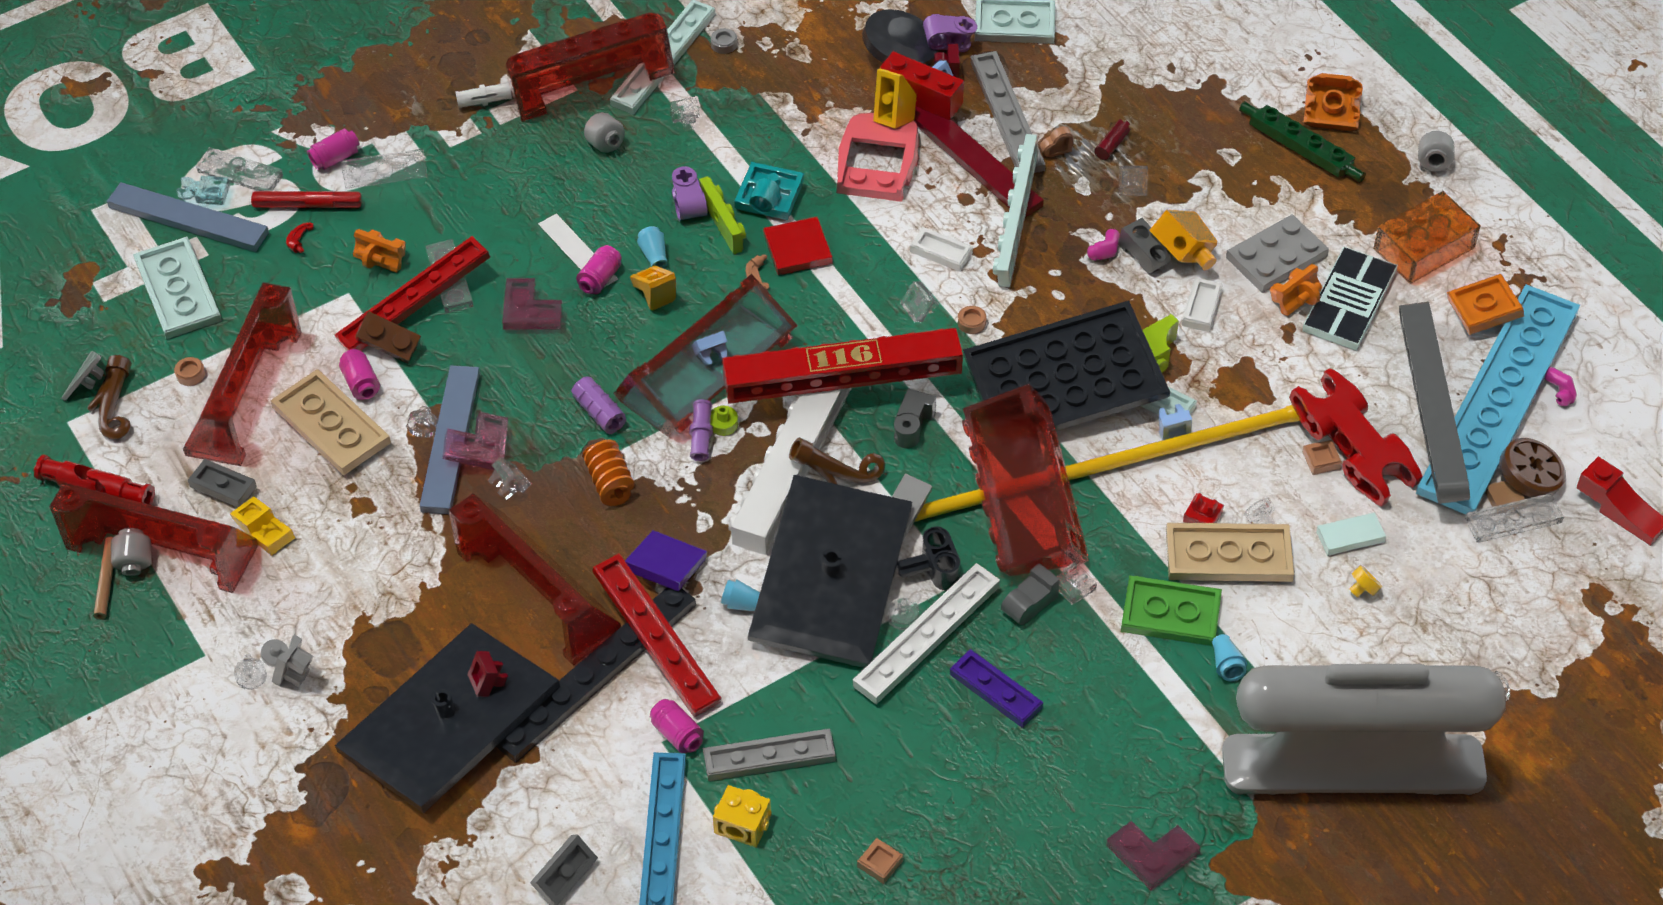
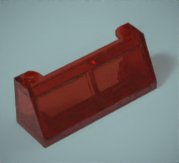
(265, 326)
(89, 515)
(489, 532)

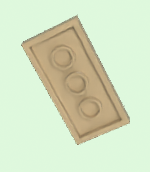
(330, 422)
(1229, 552)

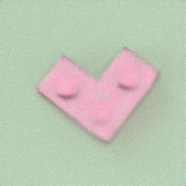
(525, 312)
(479, 448)
(1151, 860)

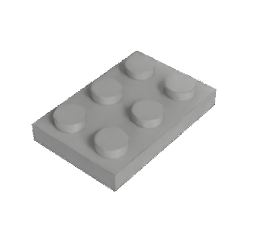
(1277, 252)

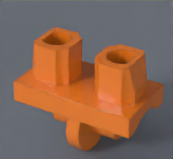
(378, 251)
(1300, 289)

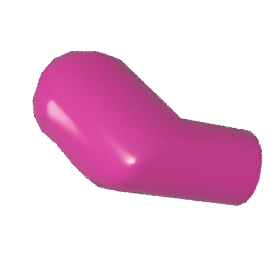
(1104, 249)

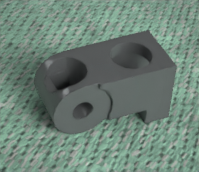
(1144, 246)
(911, 414)
(1031, 595)

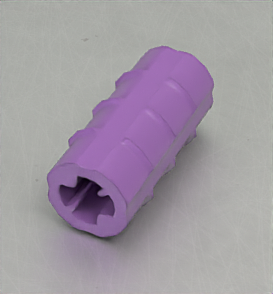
(598, 405)

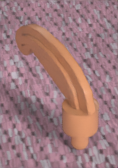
(752, 267)

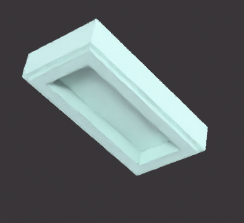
(1351, 534)

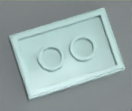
(1015, 21)

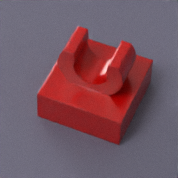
(1203, 510)

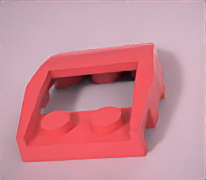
(874, 182)

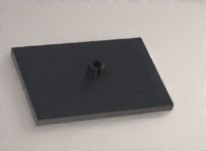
(1077, 365)
(830, 571)
(438, 726)

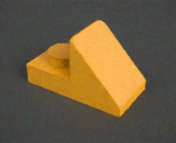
(657, 286)

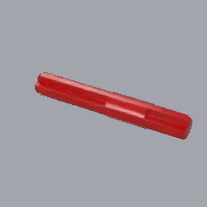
(306, 199)

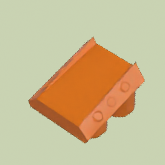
(1333, 102)

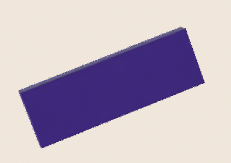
(996, 688)

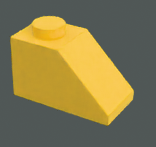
(893, 100)

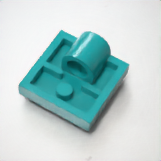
(769, 190)

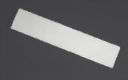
(569, 241)

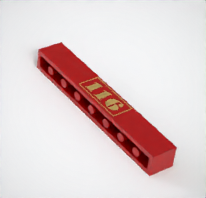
(842, 365)

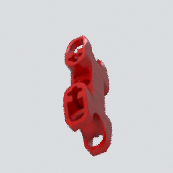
(1367, 452)

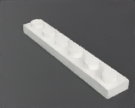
(926, 633)

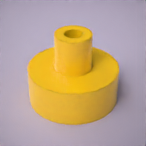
(1365, 581)

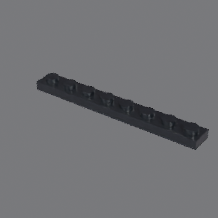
(590, 677)

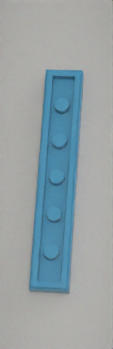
(663, 829)

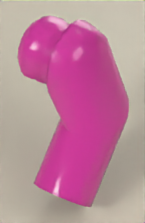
(1567, 391)

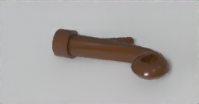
(116, 372)
(828, 467)

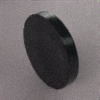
(897, 32)

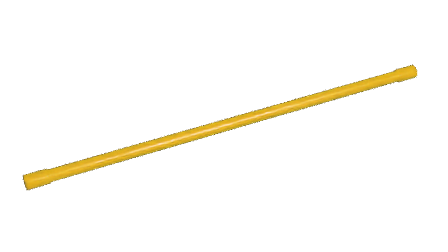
(1131, 456)

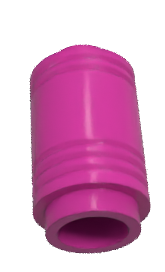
(333, 149)
(599, 270)
(359, 374)
(676, 726)

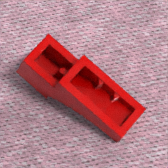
(1619, 500)

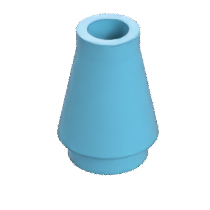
(652, 244)
(739, 596)
(1228, 659)

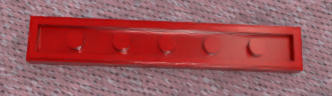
(420, 289)
(656, 635)

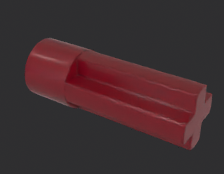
(1112, 139)

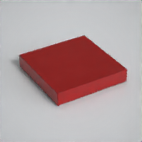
(797, 245)

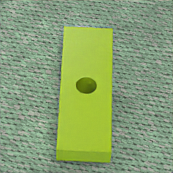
(723, 215)

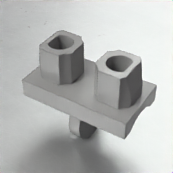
(289, 663)

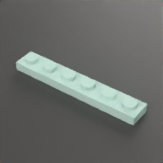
(1014, 219)

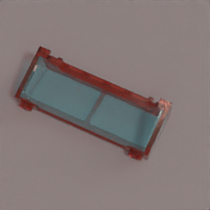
(675, 377)

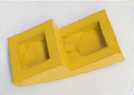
(258, 521)

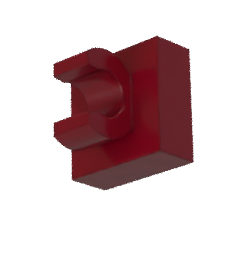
(951, 57)
(485, 674)

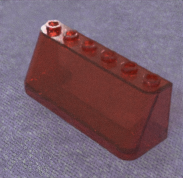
(586, 57)
(1024, 482)

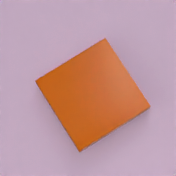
(1485, 304)

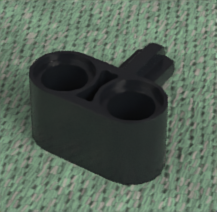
(934, 559)

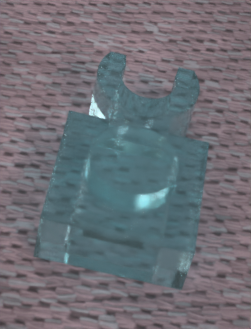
(206, 191)

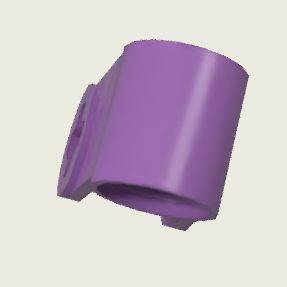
(948, 30)
(687, 194)

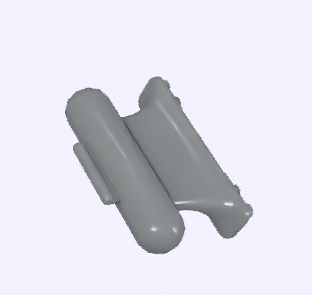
(1363, 729)

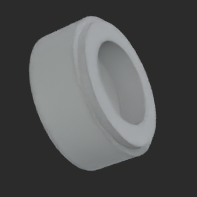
(724, 41)

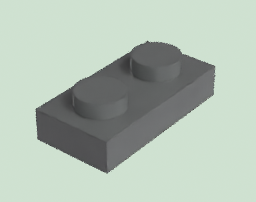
(222, 483)
(564, 870)

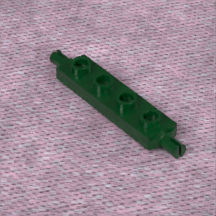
(1303, 141)

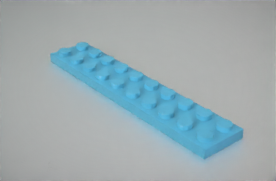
(1506, 389)

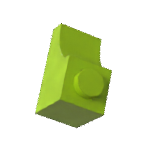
(1160, 336)

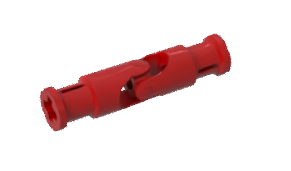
(92, 479)

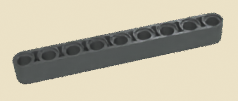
(1434, 403)

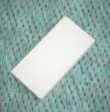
(941, 249)
(1202, 304)

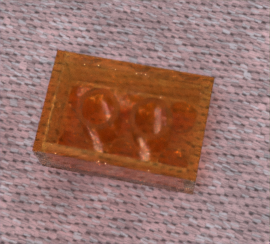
(1426, 237)

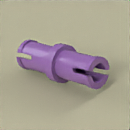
(700, 430)

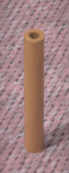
(104, 582)

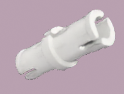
(483, 95)

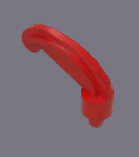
(294, 236)

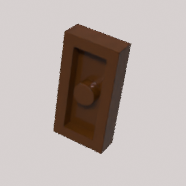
(388, 337)

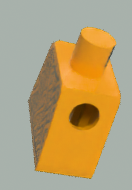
(1186, 237)

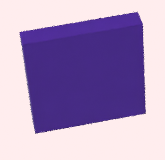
(665, 560)

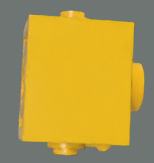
(742, 815)

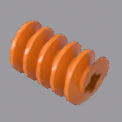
(609, 472)

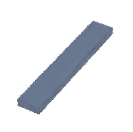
(188, 217)
(456, 415)

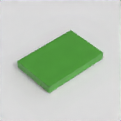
(1171, 610)

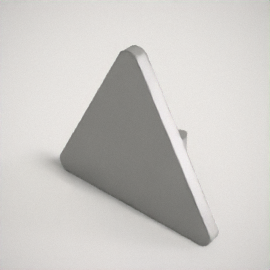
(87, 367)

